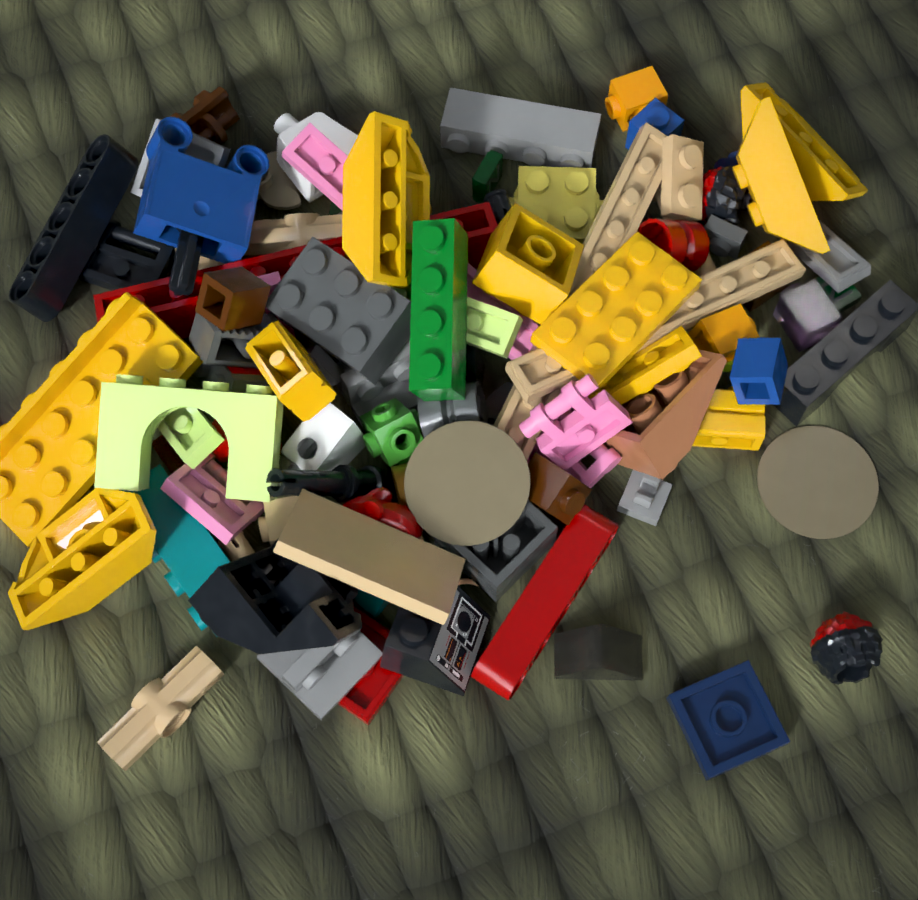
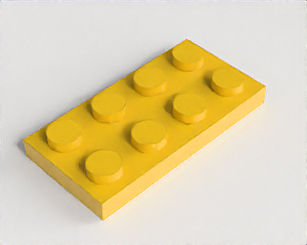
(616, 310)

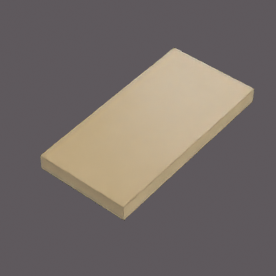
(371, 556)

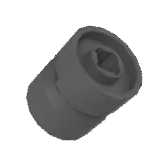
(439, 413)

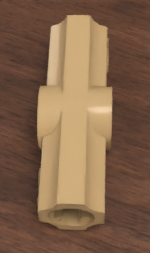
(293, 231)
(160, 708)

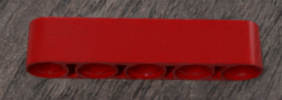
(544, 602)

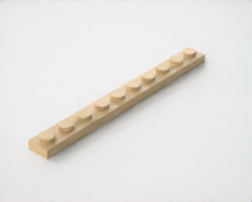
(613, 226)

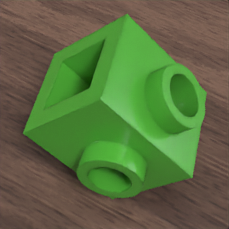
(391, 431)

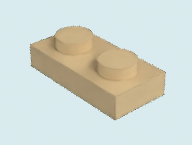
(682, 178)

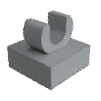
(644, 497)

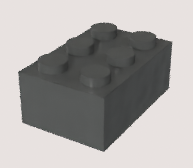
(341, 311)

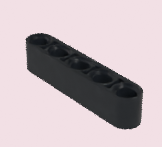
(74, 228)

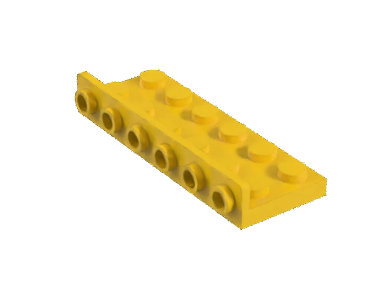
(53, 438)

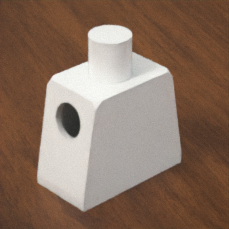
(289, 128)
(324, 441)

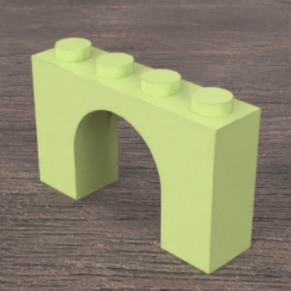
(134, 410)

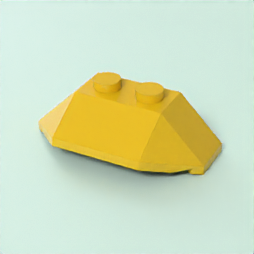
(820, 166)
(775, 183)
(382, 196)
(83, 557)

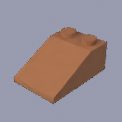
(668, 418)

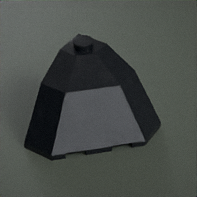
(276, 604)

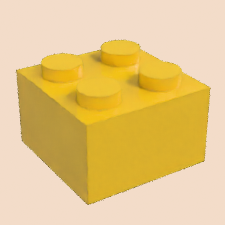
(528, 264)

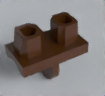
(210, 115)

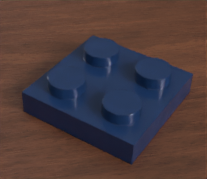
(727, 720)

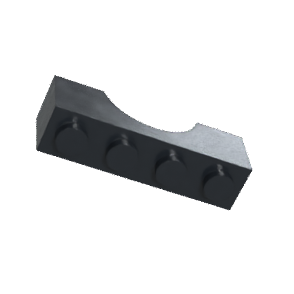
(836, 355)

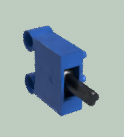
(197, 203)

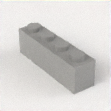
(519, 129)

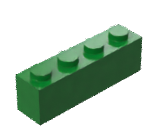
(438, 310)

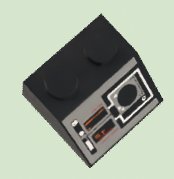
(435, 651)

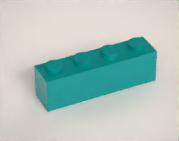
(180, 542)

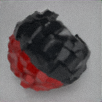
(723, 195)
(846, 648)

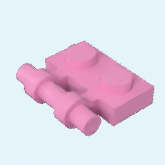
(582, 430)

